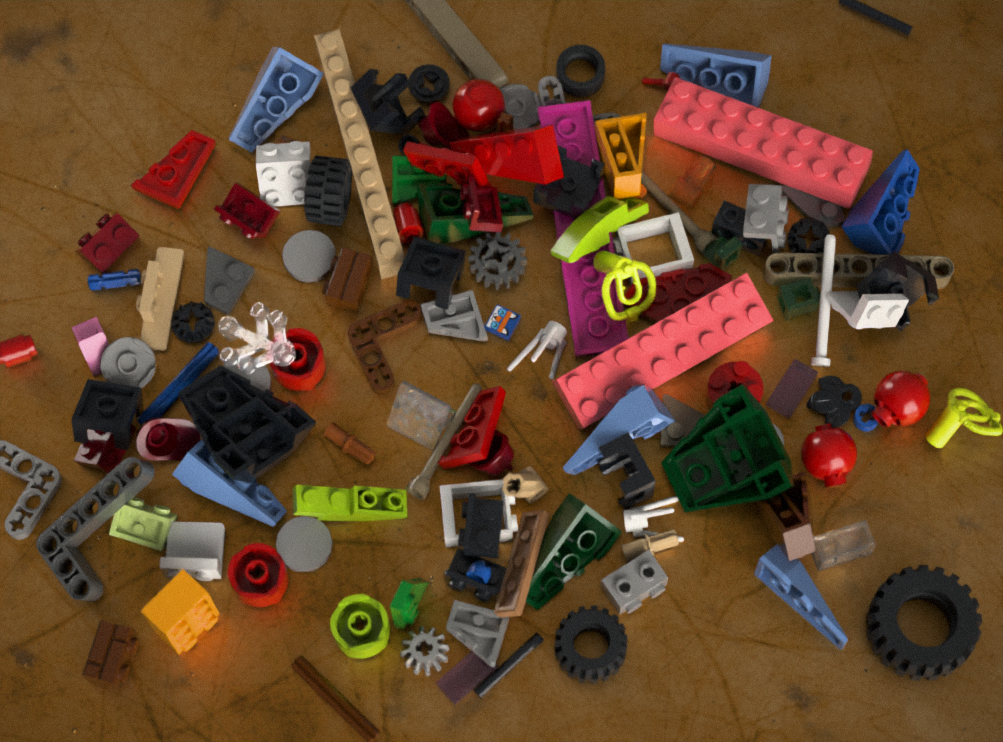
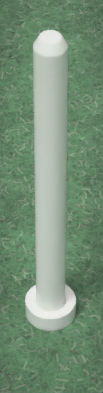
(824, 308)

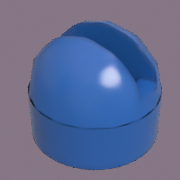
(479, 572)

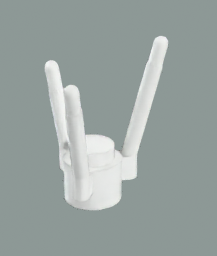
(549, 337)
(636, 517)

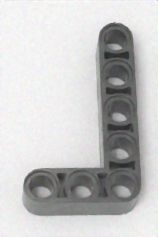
(88, 523)

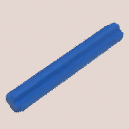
(183, 379)

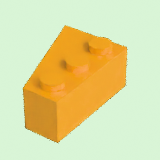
(622, 150)

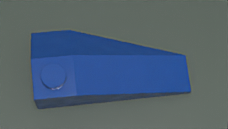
(879, 215)

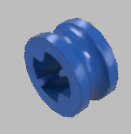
(863, 409)

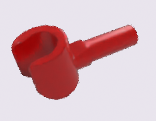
(665, 83)

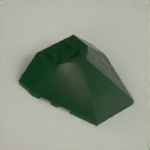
(729, 456)

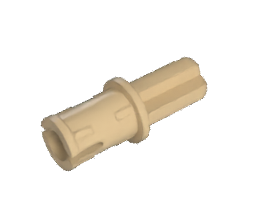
(653, 543)

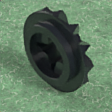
(432, 74)
(800, 229)
(201, 329)

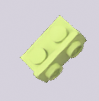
(143, 523)

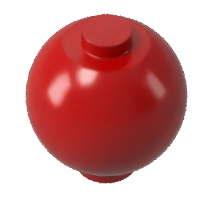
(478, 105)
(901, 399)
(829, 454)

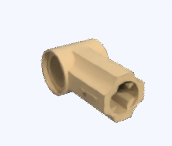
(525, 484)

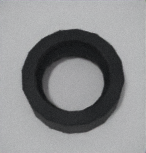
(586, 53)

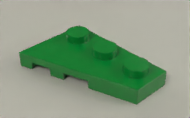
(406, 602)

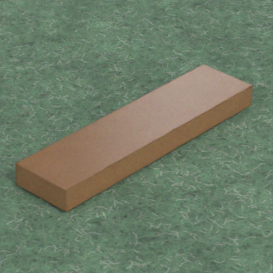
(521, 563)

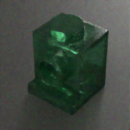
(801, 290)

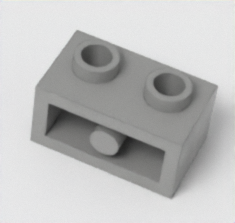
(634, 583)

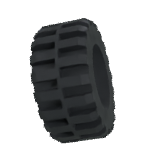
(946, 595)

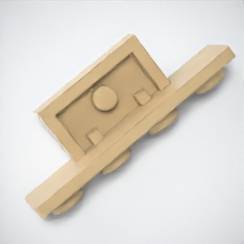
(159, 296)

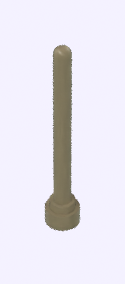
(702, 238)
(420, 484)

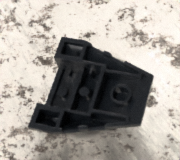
(242, 424)

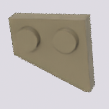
(684, 423)

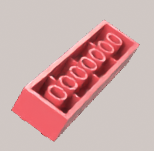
(762, 142)
(663, 350)

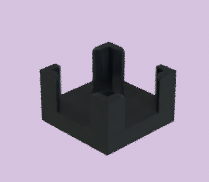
(381, 103)
(573, 192)
(431, 267)
(903, 277)
(107, 409)
(625, 454)

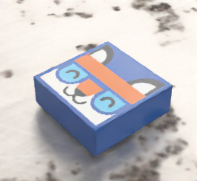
(502, 322)

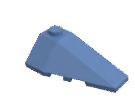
(724, 71)
(276, 93)
(637, 413)
(207, 479)
(797, 589)

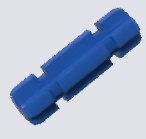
(114, 279)

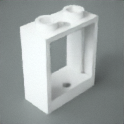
(669, 223)
(480, 489)

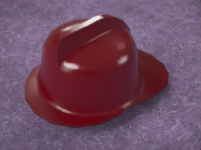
(441, 127)
(166, 438)
(499, 456)

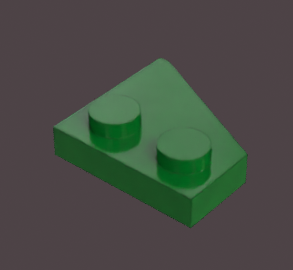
(406, 180)

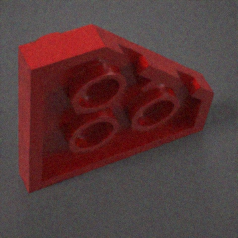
(678, 289)

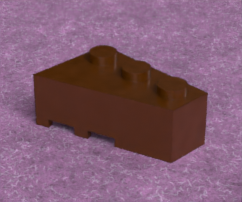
(790, 519)

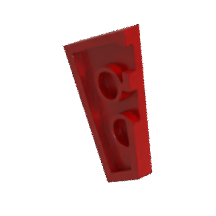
(447, 162)
(178, 171)
(477, 434)

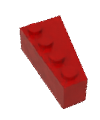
(516, 154)

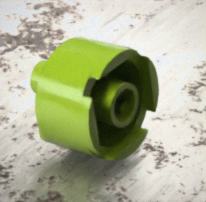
(344, 626)

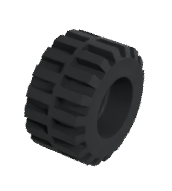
(328, 190)
(598, 622)

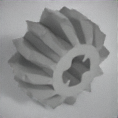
(414, 650)

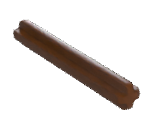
(335, 699)

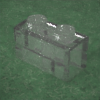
(843, 545)

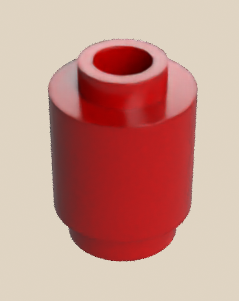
(407, 222)
(17, 350)

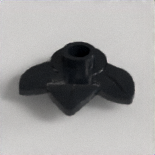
(830, 400)

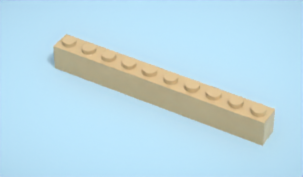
(361, 154)

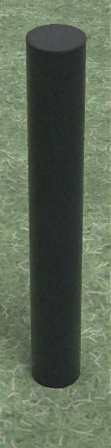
(877, 16)
(506, 667)

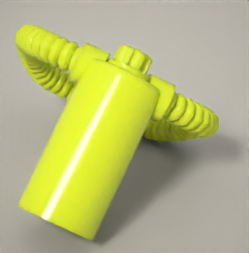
(622, 268)
(955, 415)

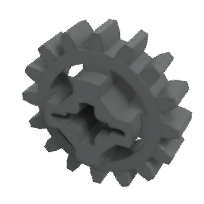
(488, 267)

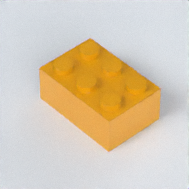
(181, 612)

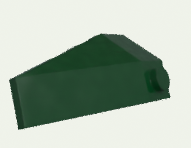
(443, 212)
(569, 544)

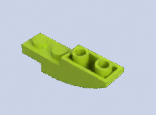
(593, 227)
(351, 504)

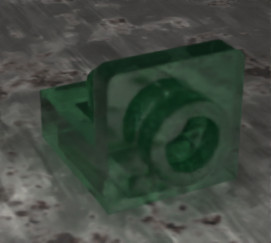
(723, 253)

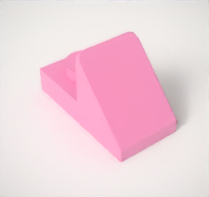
(91, 342)

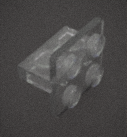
(419, 415)

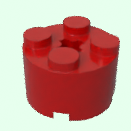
(301, 373)
(730, 376)
(247, 564)

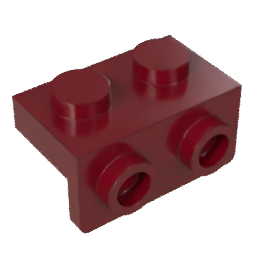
(481, 206)
(248, 212)
(107, 241)
(100, 451)

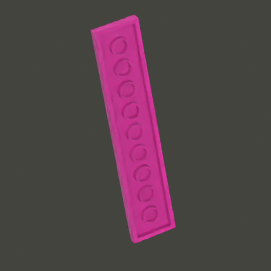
(589, 321)

